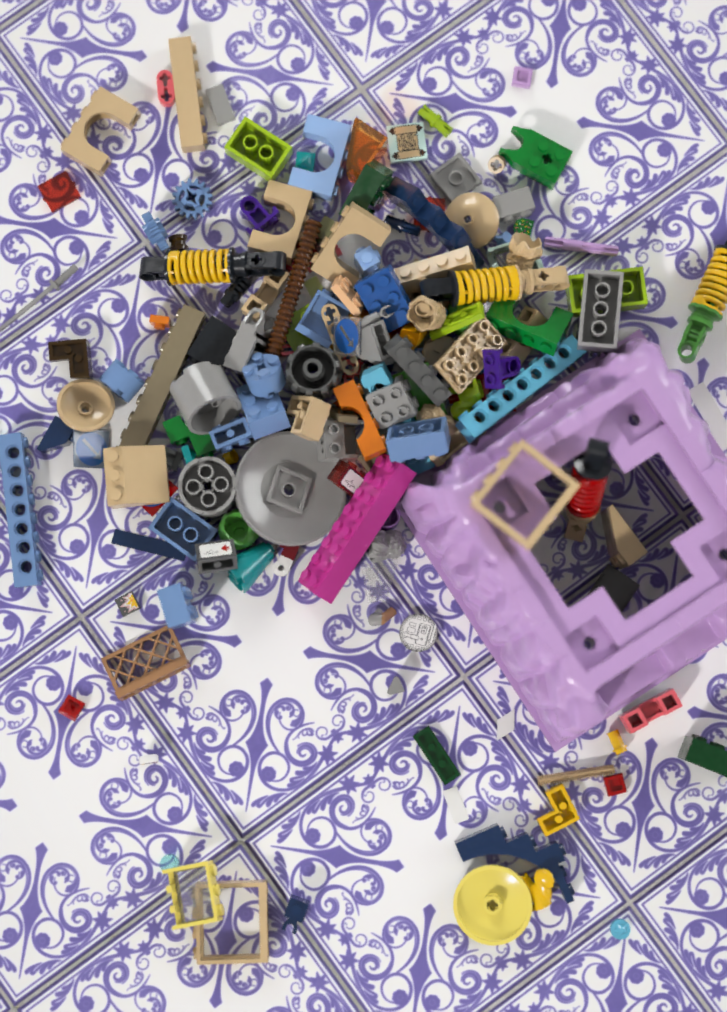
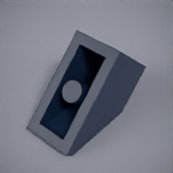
(56, 437)

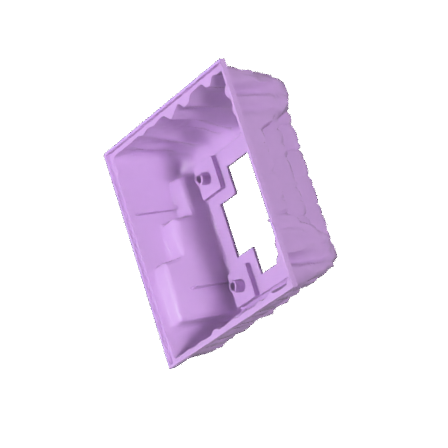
(503, 585)

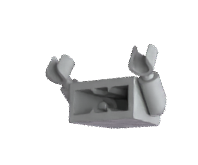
(374, 337)

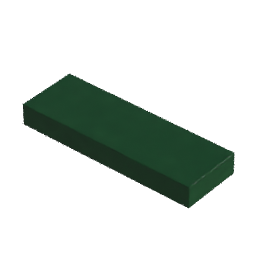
(436, 755)

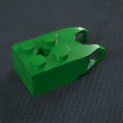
(533, 152)

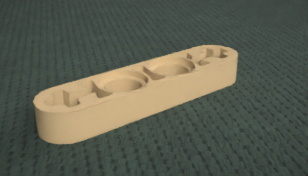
(343, 363)

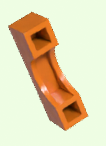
(350, 399)

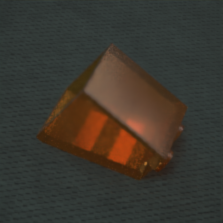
(364, 147)

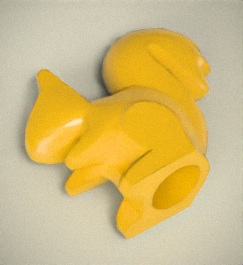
(541, 889)

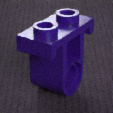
(258, 217)
(498, 367)

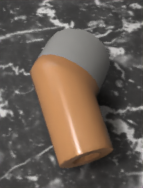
(381, 618)

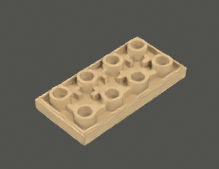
(465, 356)

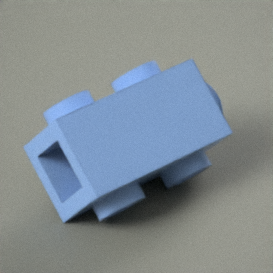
(367, 260)

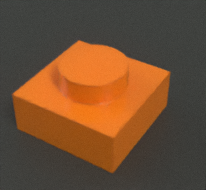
(160, 322)

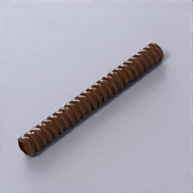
(293, 287)

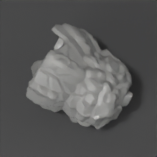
(386, 546)

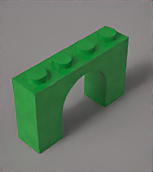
(542, 337)

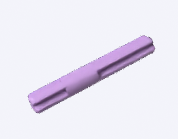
(580, 246)

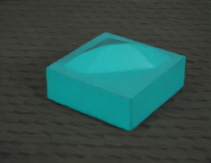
(305, 161)
(188, 453)

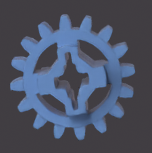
(198, 195)
(155, 231)

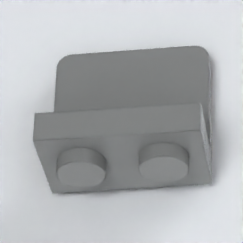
(393, 403)

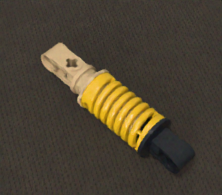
(493, 284)

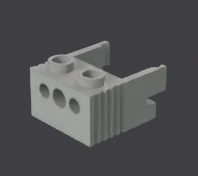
(338, 442)

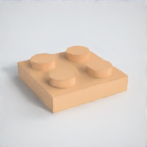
(343, 289)

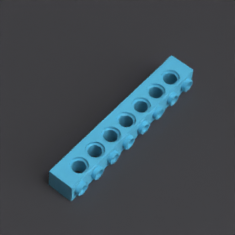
(472, 429)

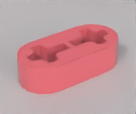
(161, 88)

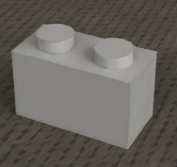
(514, 204)

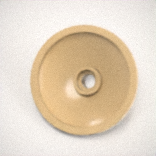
(483, 216)
(86, 395)

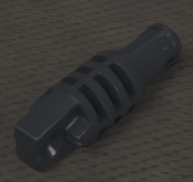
(235, 291)

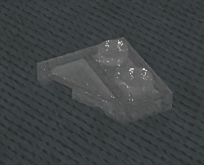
(378, 579)

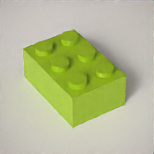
(258, 150)

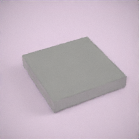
(455, 177)

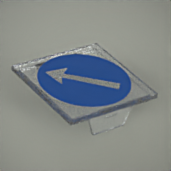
(347, 336)

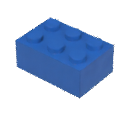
(385, 289)

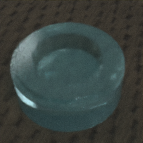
(169, 861)

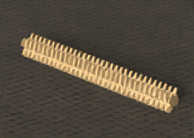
(577, 774)

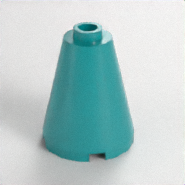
(251, 565)

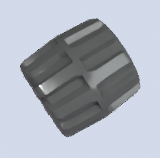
(312, 358)

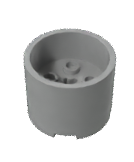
(205, 397)
(192, 490)

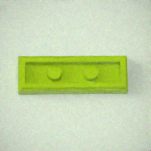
(459, 320)

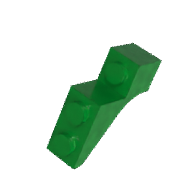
(179, 434)

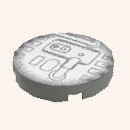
(418, 632)

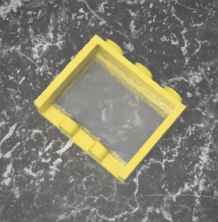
(194, 894)

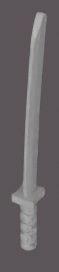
(54, 285)

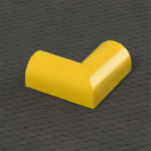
(562, 813)

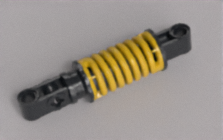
(211, 266)

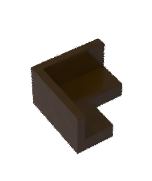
(77, 353)

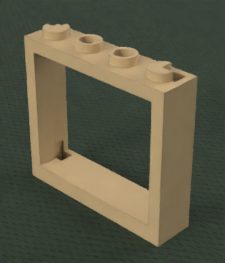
(490, 480)
(263, 956)

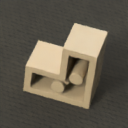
(309, 416)

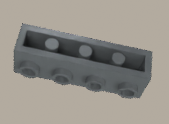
(414, 366)

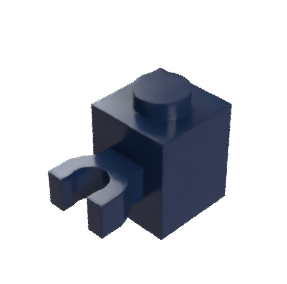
(295, 912)

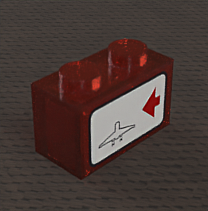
(346, 477)

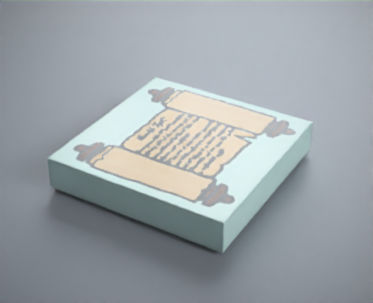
(406, 143)

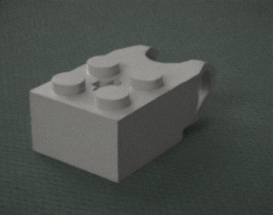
(248, 340)

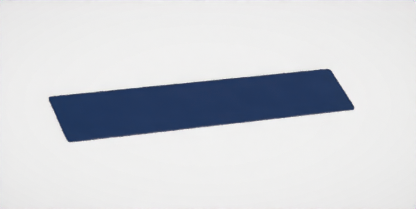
(146, 544)

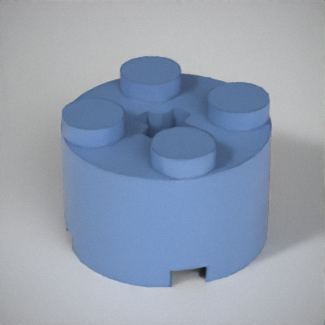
(264, 374)
(122, 381)

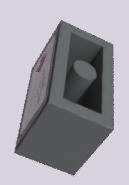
(216, 556)

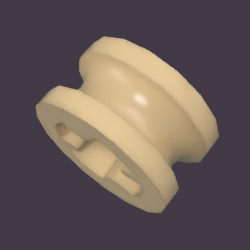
(500, 168)

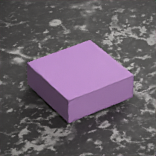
(522, 77)

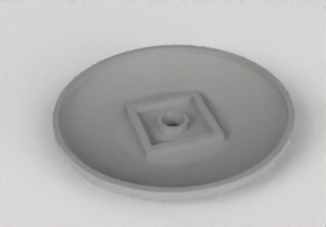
(261, 498)

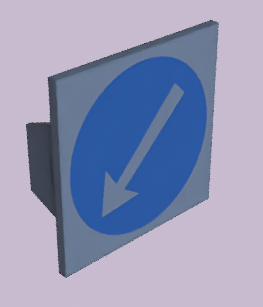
(89, 448)

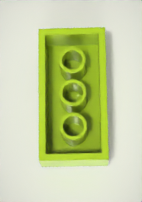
(633, 291)

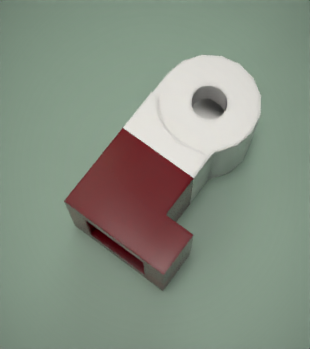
(286, 560)

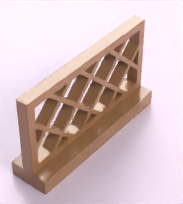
(150, 678)

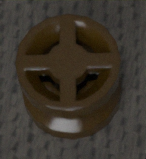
(178, 242)

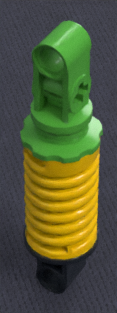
(706, 305)

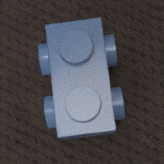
(231, 435)

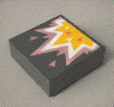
(127, 604)

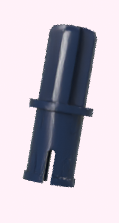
(402, 226)

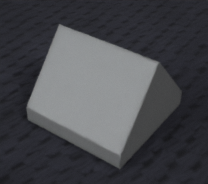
(395, 686)

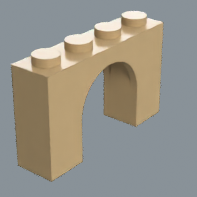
(102, 106)
(294, 201)
(353, 221)

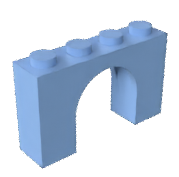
(337, 137)

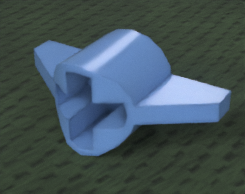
(503, 238)

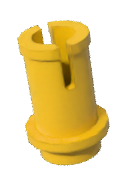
(617, 742)

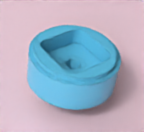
(620, 929)

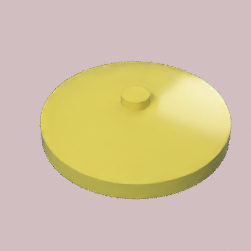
(492, 905)

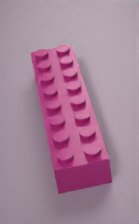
(356, 528)

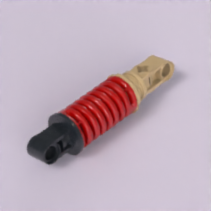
(592, 473)

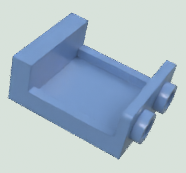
(312, 323)

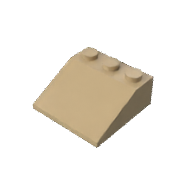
(136, 476)
(620, 540)

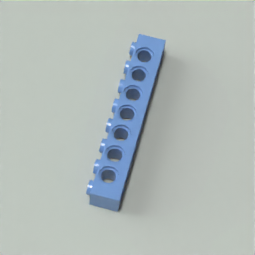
(8, 443)

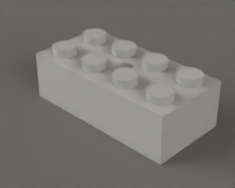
(600, 292)

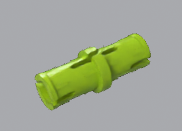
(435, 121)

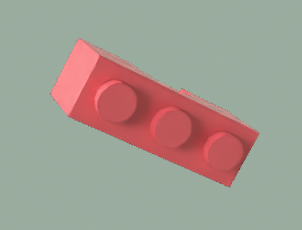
(657, 706)

